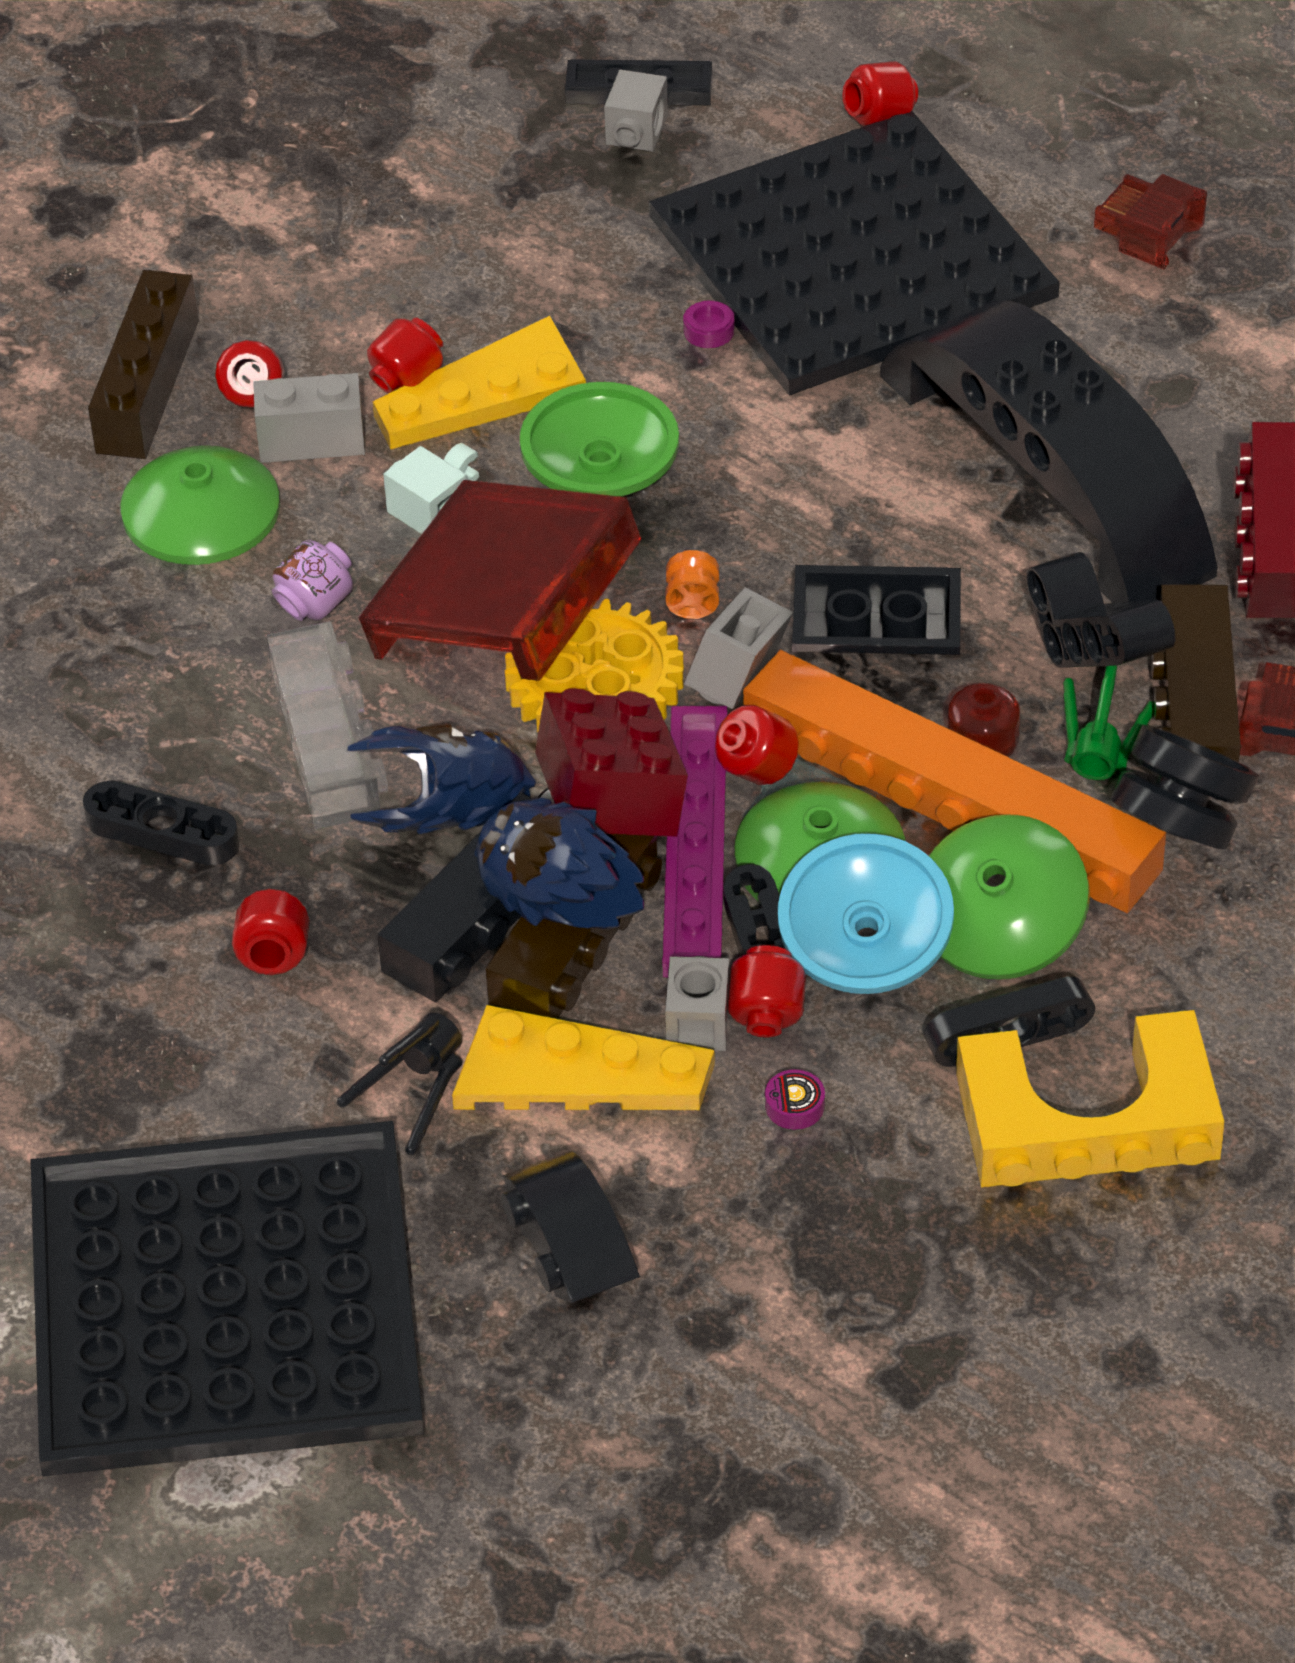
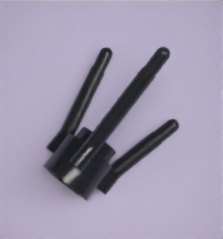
(425, 1049)

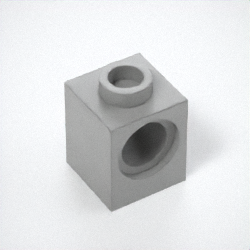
(636, 110)
(698, 1001)

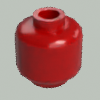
(879, 92)
(404, 354)
(238, 362)
(756, 745)
(270, 932)
(766, 990)

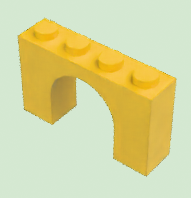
(1026, 1140)

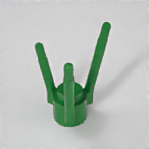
(1097, 748)

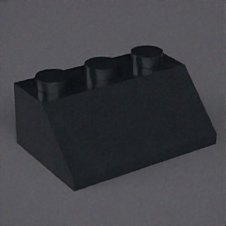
(877, 609)

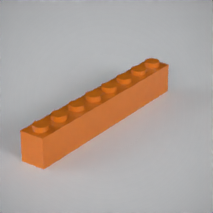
(952, 775)

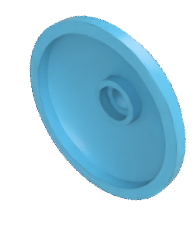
(862, 885)

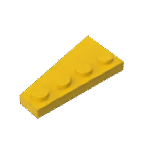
(480, 387)
(549, 1059)

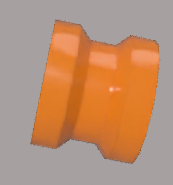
(692, 584)

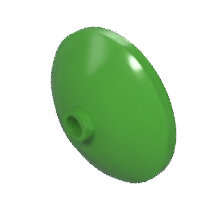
(599, 439)
(200, 505)
(789, 822)
(1027, 917)

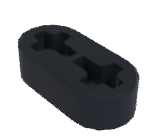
(741, 918)

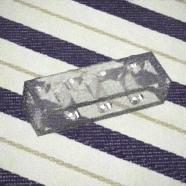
(323, 720)

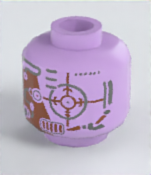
(312, 580)

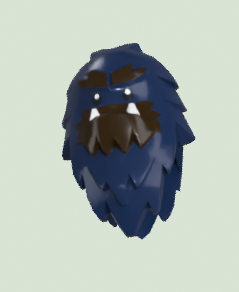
(461, 777)
(557, 866)

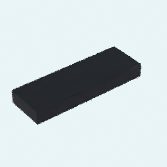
(593, 79)

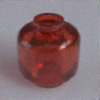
(986, 716)

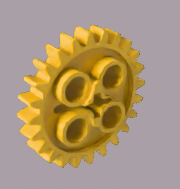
(606, 657)

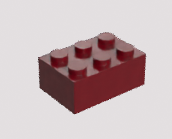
(1266, 520)
(612, 760)

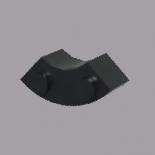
(569, 1227)

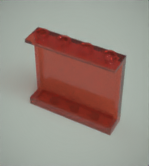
(505, 572)

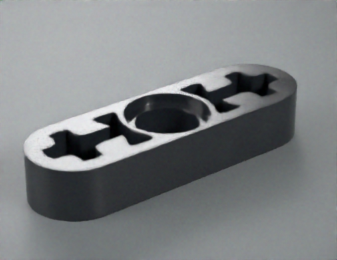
(178, 840)
(1042, 1010)

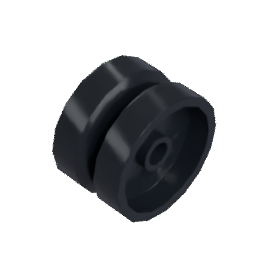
(1181, 793)

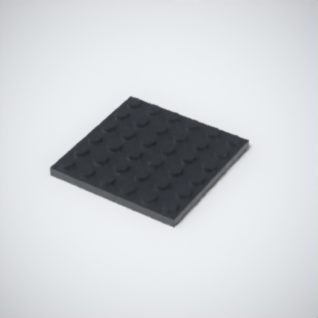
(849, 249)
(221, 1299)

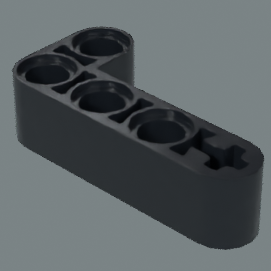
(1084, 629)

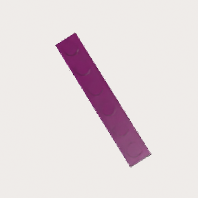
(697, 854)

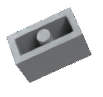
(308, 417)
(737, 647)

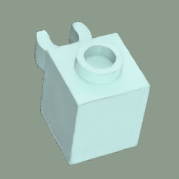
(424, 483)

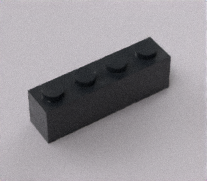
(445, 928)

